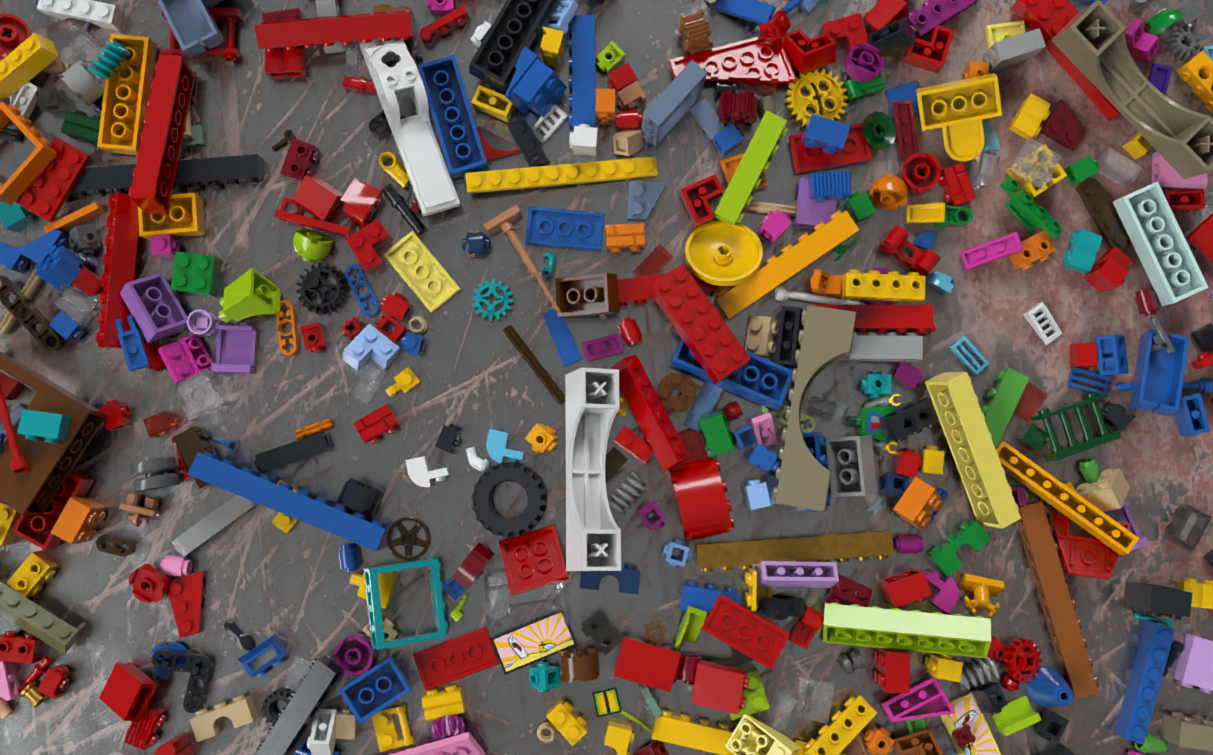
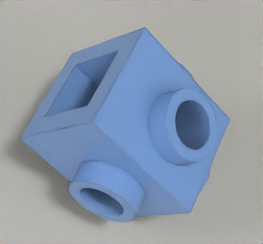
(682, 558)

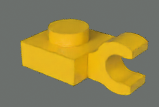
(405, 381)

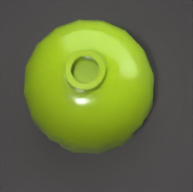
(311, 245)

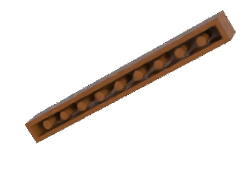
(1056, 600)

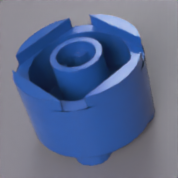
(59, 267)

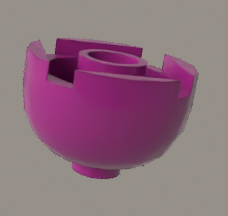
(863, 62)

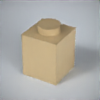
(346, 725)

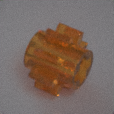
(660, 635)

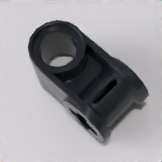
(381, 120)

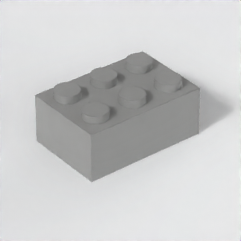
(851, 466)

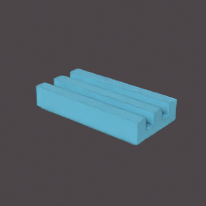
(962, 359)

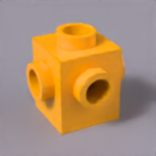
(542, 438)

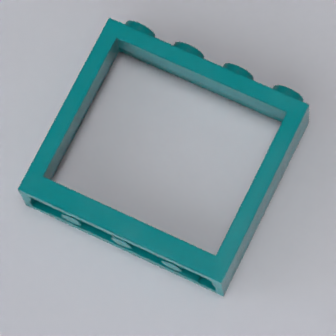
(374, 603)

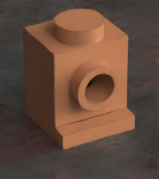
(630, 96)

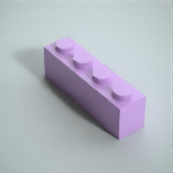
(796, 574)

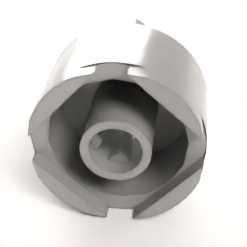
(83, 83)

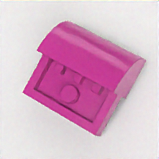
(185, 358)

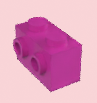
(774, 226)

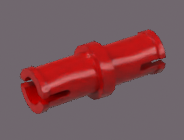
(360, 84)

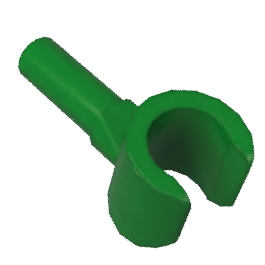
(841, 250)

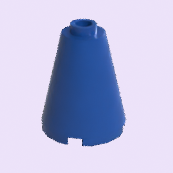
(1049, 688)

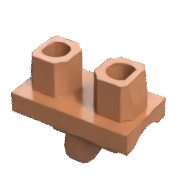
(132, 504)

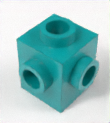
(882, 381)
(544, 677)

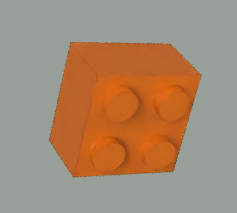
(918, 503)
(79, 520)

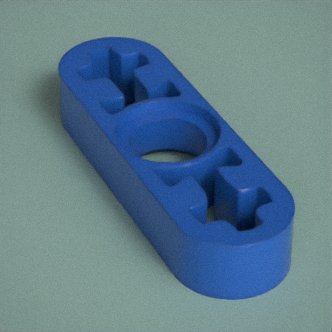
(361, 275)

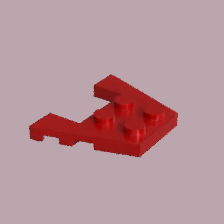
(1083, 555)

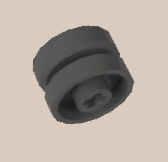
(154, 474)

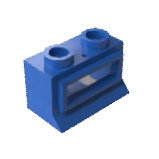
(263, 656)

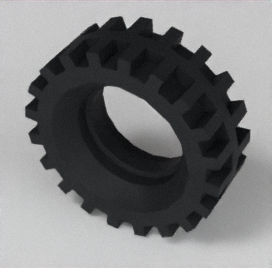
(483, 495)

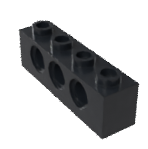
(893, 422)

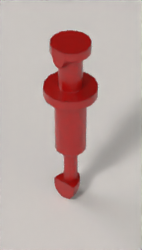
(183, 466)
(38, 669)

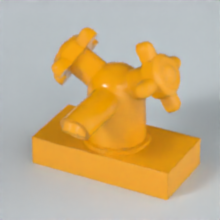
(982, 590)

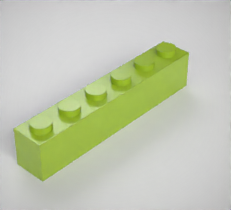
(751, 165)

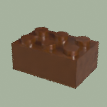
(587, 295)

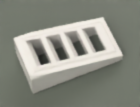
(564, 116)
(1029, 315)

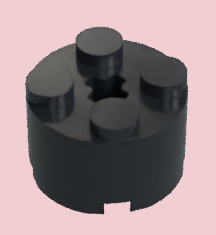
(359, 498)

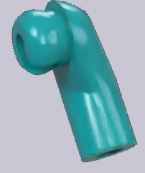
(550, 266)

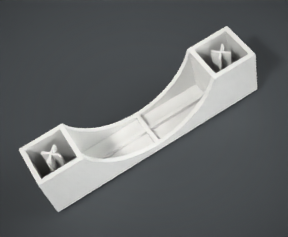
(591, 532)

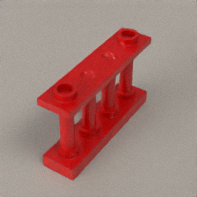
(227, 15)

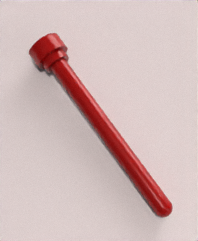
(19, 463)

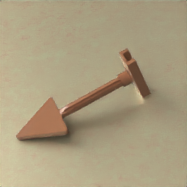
(504, 222)

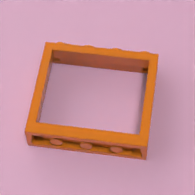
(33, 164)

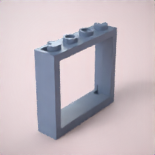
(673, 103)

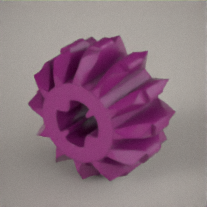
(447, 727)

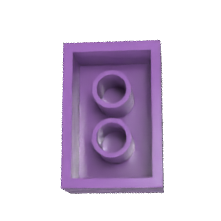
(154, 307)

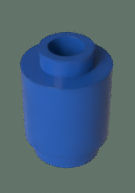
(349, 557)

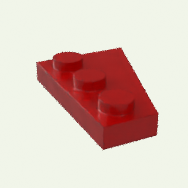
(186, 603)

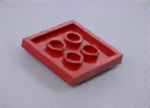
(533, 560)

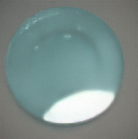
(875, 505)

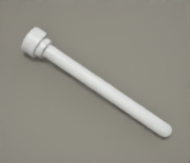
(784, 293)

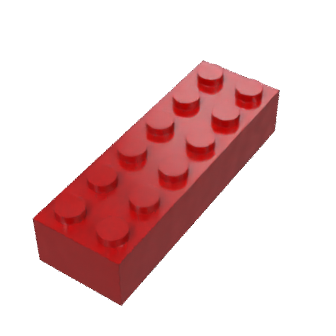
(699, 324)

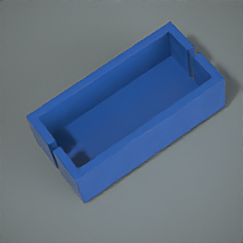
(1159, 375)

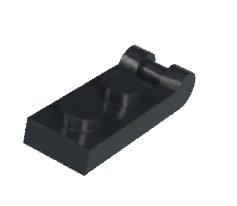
(527, 142)

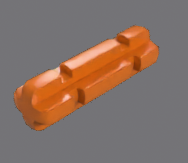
(313, 429)

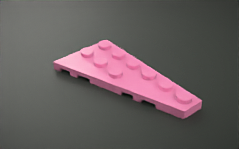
(457, 745)

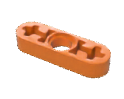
(284, 342)

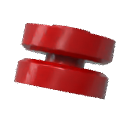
(12, 33)

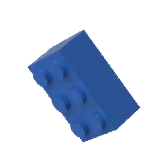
(375, 689)

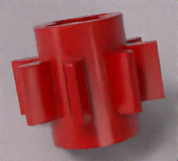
(355, 333)

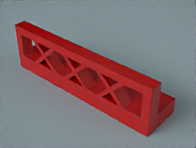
(313, 222)

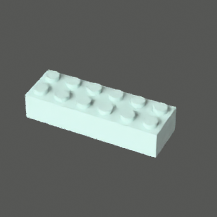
(1160, 244)

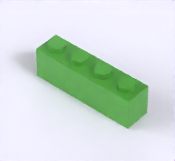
(1003, 401)

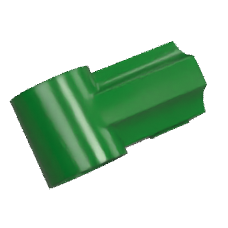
(859, 90)

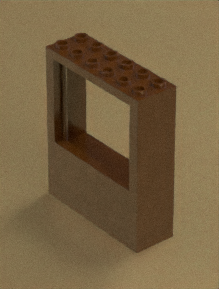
(48, 462)

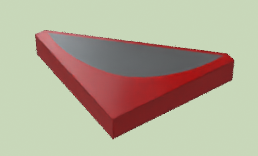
(495, 146)

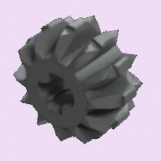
(1182, 44)

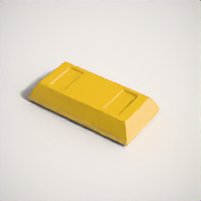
(925, 213)

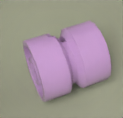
(203, 323)

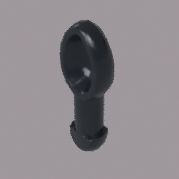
(243, 640)

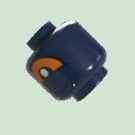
(476, 244)

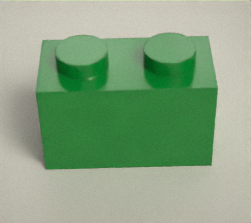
(717, 432)

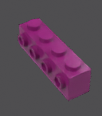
(936, 13)

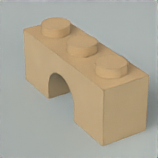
(207, 723)

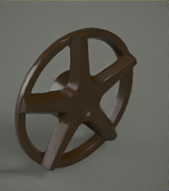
(408, 538)

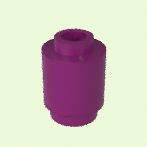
(908, 544)

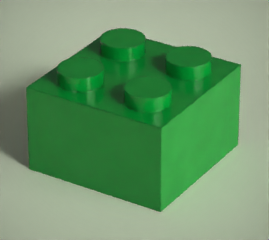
(196, 274)

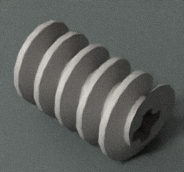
(627, 494)
(978, 671)

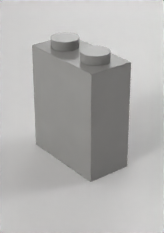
(1014, 50)

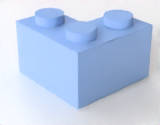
(372, 345)
(758, 493)

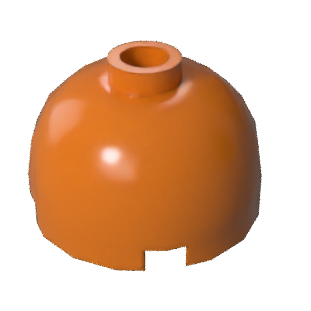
(888, 192)

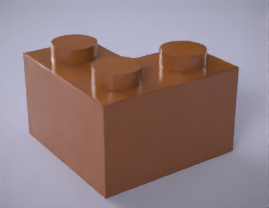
(917, 744)

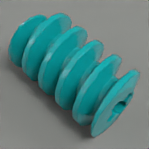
(109, 60)

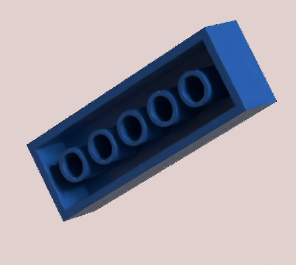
(453, 116)
(757, 381)

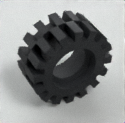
(271, 699)

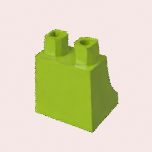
(249, 296)

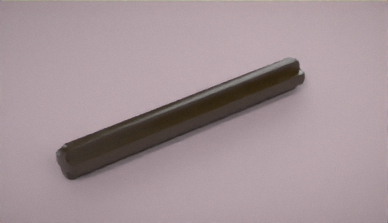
(534, 364)

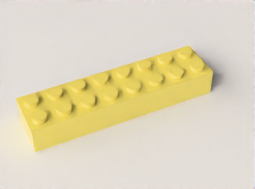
(973, 449)

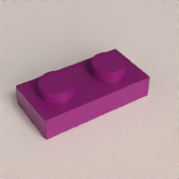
(603, 347)

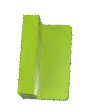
(690, 625)
(1016, 716)

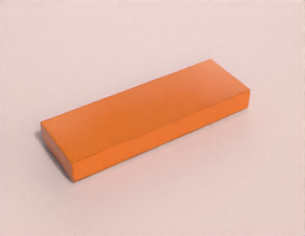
(76, 218)

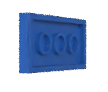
(564, 228)

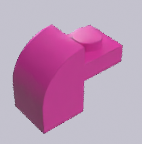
(1141, 44)
(945, 593)

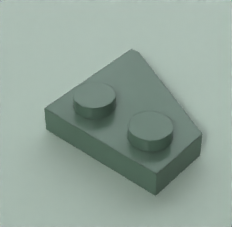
(650, 701)

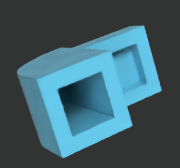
(497, 447)

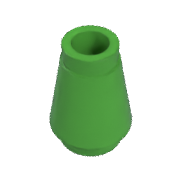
(1090, 469)
(1152, 745)

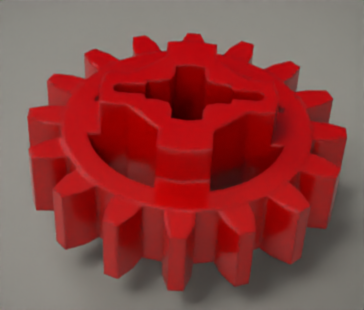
(1022, 662)

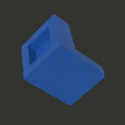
(744, 437)

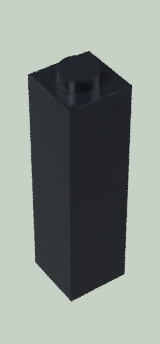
(292, 453)

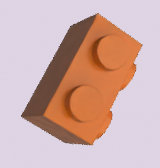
(1035, 248)

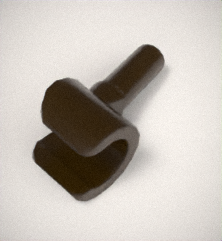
(285, 140)

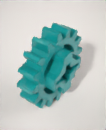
(492, 292)

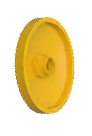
(723, 253)

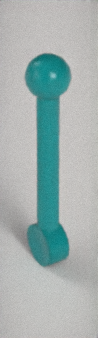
(1168, 622)

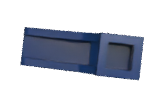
(17, 257)

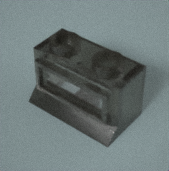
(1186, 527)

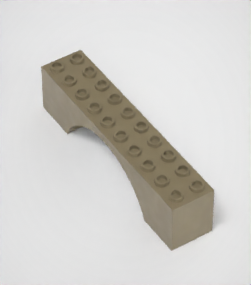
(1099, 50)
(823, 341)

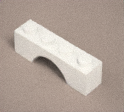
(98, 13)

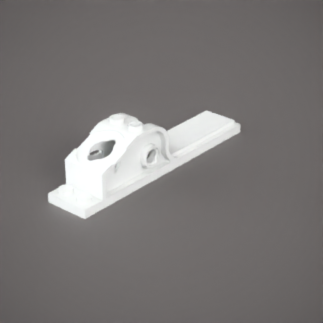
(412, 134)

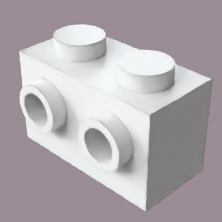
(584, 140)
(323, 732)

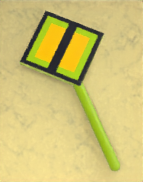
(608, 703)

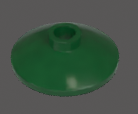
(885, 129)

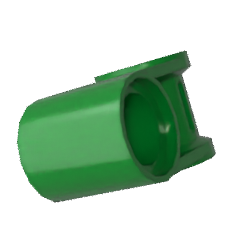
(952, 219)

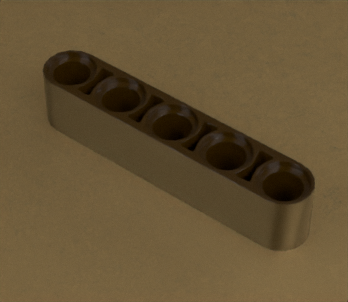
(34, 317)

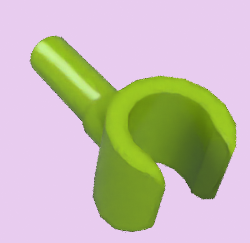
(456, 614)

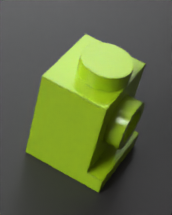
(617, 55)

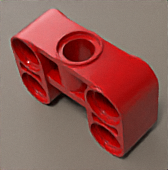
(919, 262)

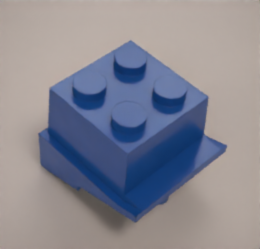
(534, 85)

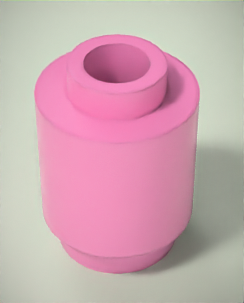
(176, 566)

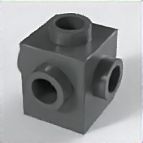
(84, 239)

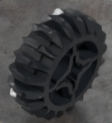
(321, 280)

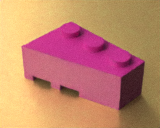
(923, 701)

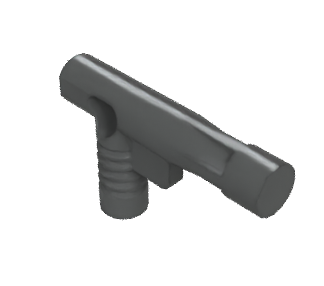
(1160, 338)

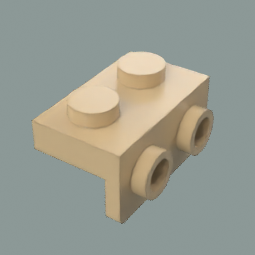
(762, 335)

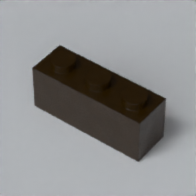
(189, 444)

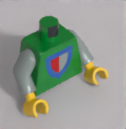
(869, 423)

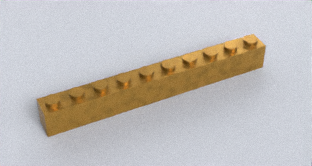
(797, 549)

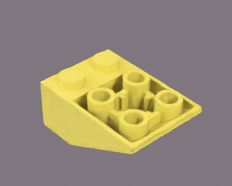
(756, 738)

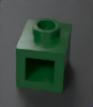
(1031, 437)

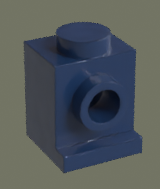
(889, 481)

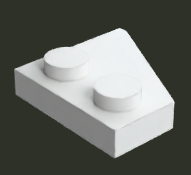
(25, 99)

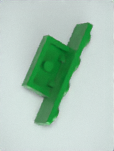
(1028, 211)

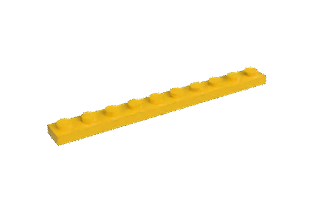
(561, 174)

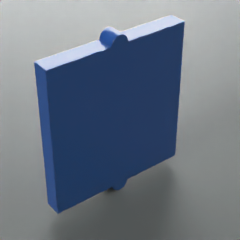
(903, 93)

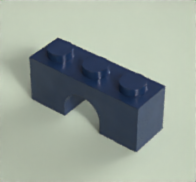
(627, 578)

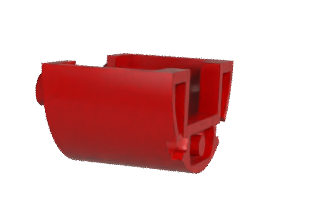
(701, 499)

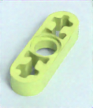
(804, 417)

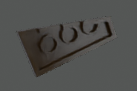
(1104, 214)

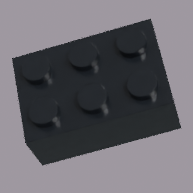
(1157, 600)

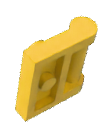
(386, 728)

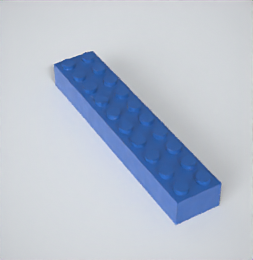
(284, 500)

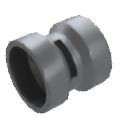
(852, 661)

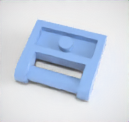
(562, 12)

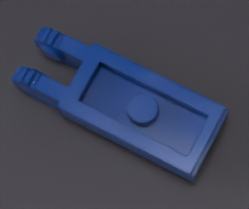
(132, 345)

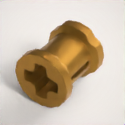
(33, 695)

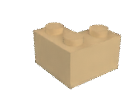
(1107, 492)

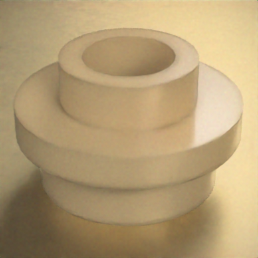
(411, 325)
(546, 738)

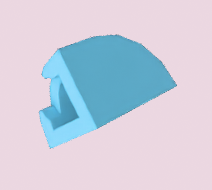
(990, 139)
(940, 282)

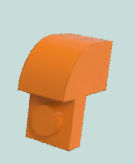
(826, 284)

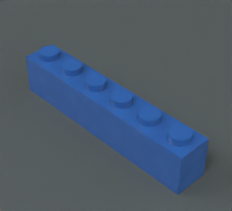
(583, 70)
(1144, 681)

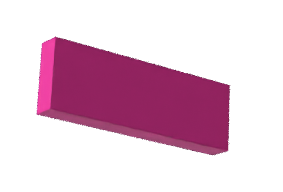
(992, 251)

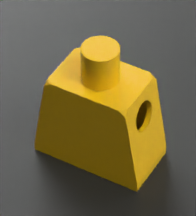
(386, 586)

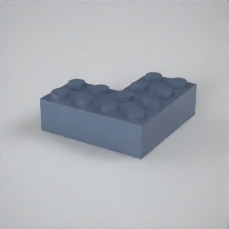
(192, 24)

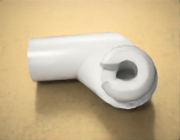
(475, 461)

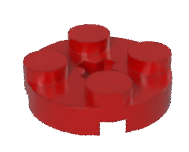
(158, 584)

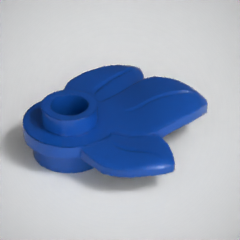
(180, 661)

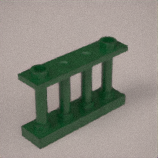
(1089, 440)

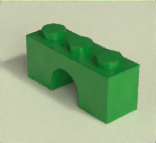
(945, 556)

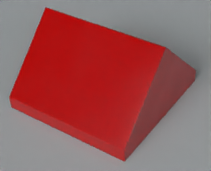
(317, 197)

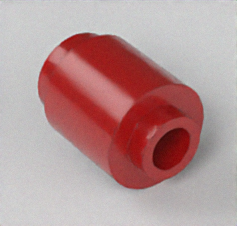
(628, 119)
(630, 331)

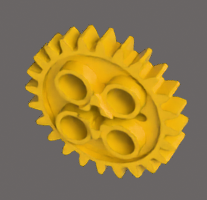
(833, 95)

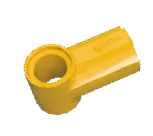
(396, 170)

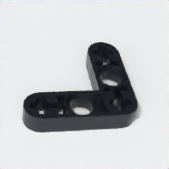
(190, 667)

